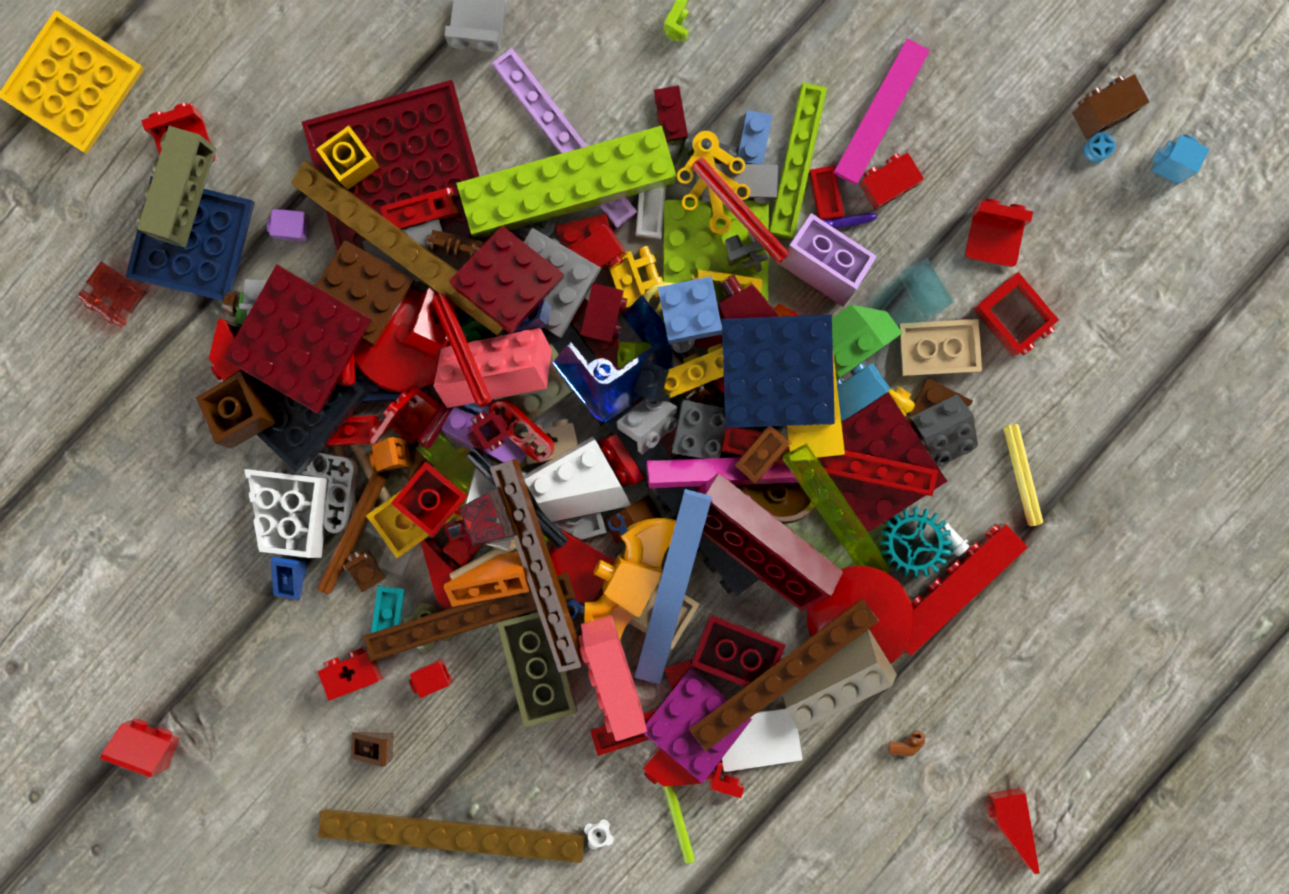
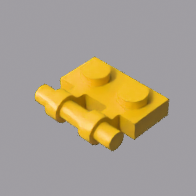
(628, 279)

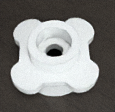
(594, 840)

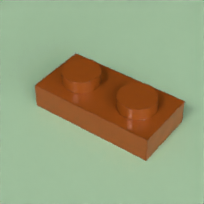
(763, 454)

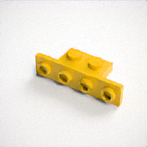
(695, 371)

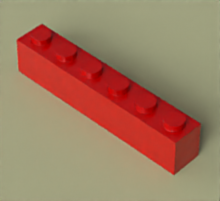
(963, 582)

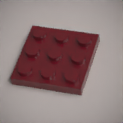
(506, 279)

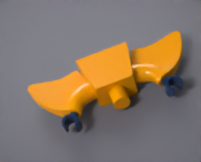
(632, 575)

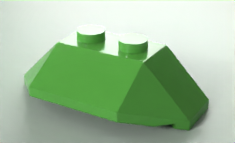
(859, 334)

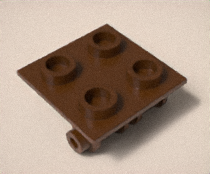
(452, 248)

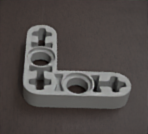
(337, 480)

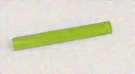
(679, 824)

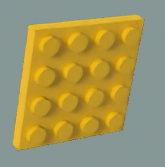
(71, 82)

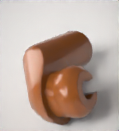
(909, 746)

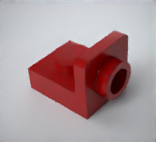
(727, 785)

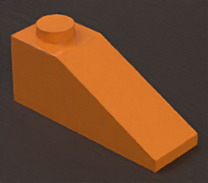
(390, 455)
(490, 580)

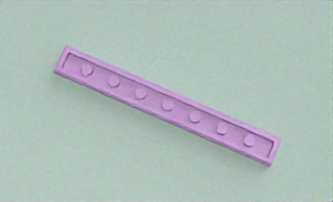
(551, 121)

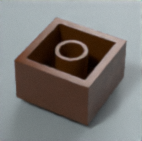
(1110, 105)
(235, 410)

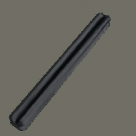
(548, 528)

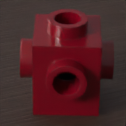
(497, 431)

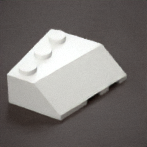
(576, 484)
(288, 512)

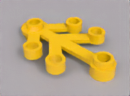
(699, 187)

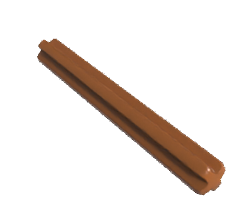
(351, 533)

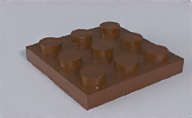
(366, 286)

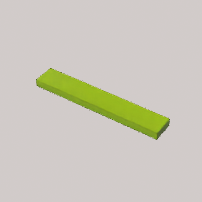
(797, 161)

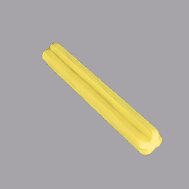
(1023, 475)

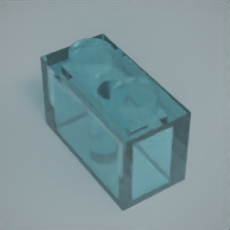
(926, 288)

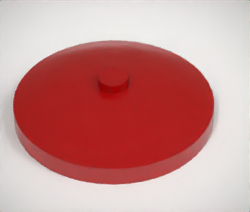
(392, 361)
(882, 595)

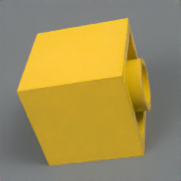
(347, 158)

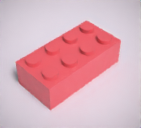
(506, 362)
(611, 678)

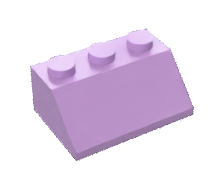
(828, 260)

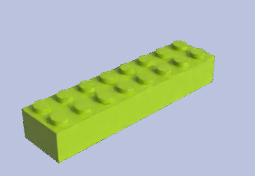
(567, 182)

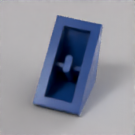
(288, 576)

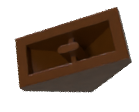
(637, 512)
(372, 747)

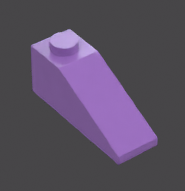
(456, 431)

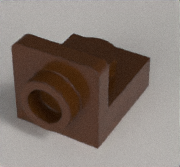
(364, 570)

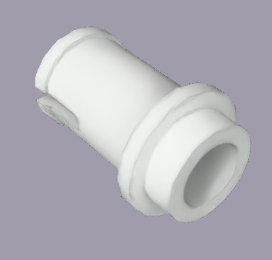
(959, 545)

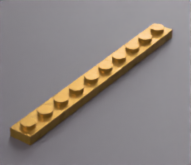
(385, 237)
(451, 835)

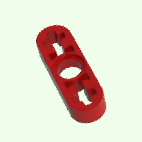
(533, 429)

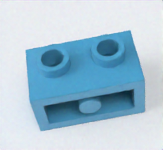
(1179, 158)
(860, 389)

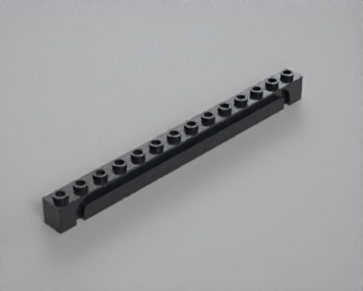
(735, 576)

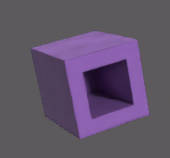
(288, 225)

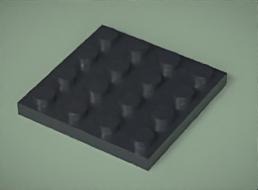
(302, 432)

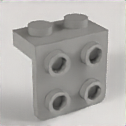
(476, 25)

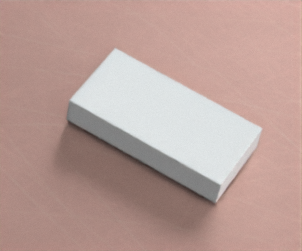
(650, 213)

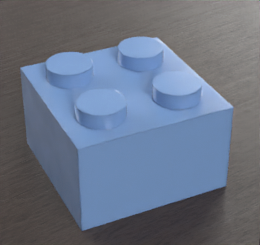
(690, 310)

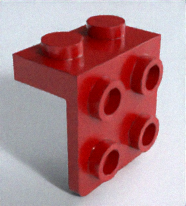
(183, 117)
(997, 232)
(406, 416)

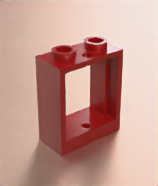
(983, 310)

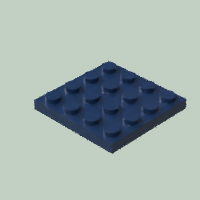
(211, 254)
(778, 371)

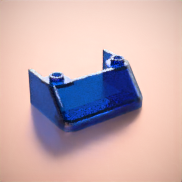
(599, 383)

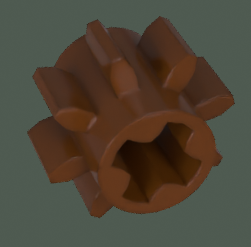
(703, 394)

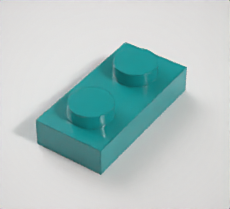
(388, 607)

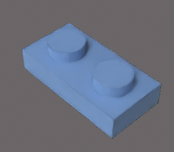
(754, 137)

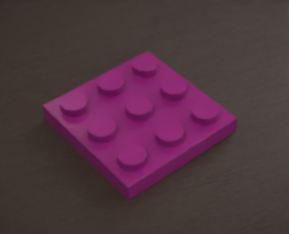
(679, 711)

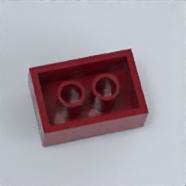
(735, 651)

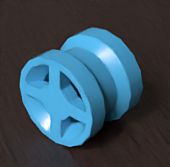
(1103, 142)

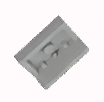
(649, 423)

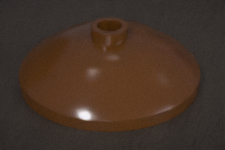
(791, 506)

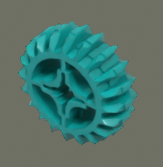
(909, 563)

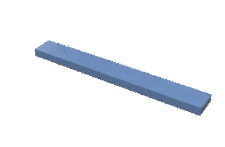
(673, 585)

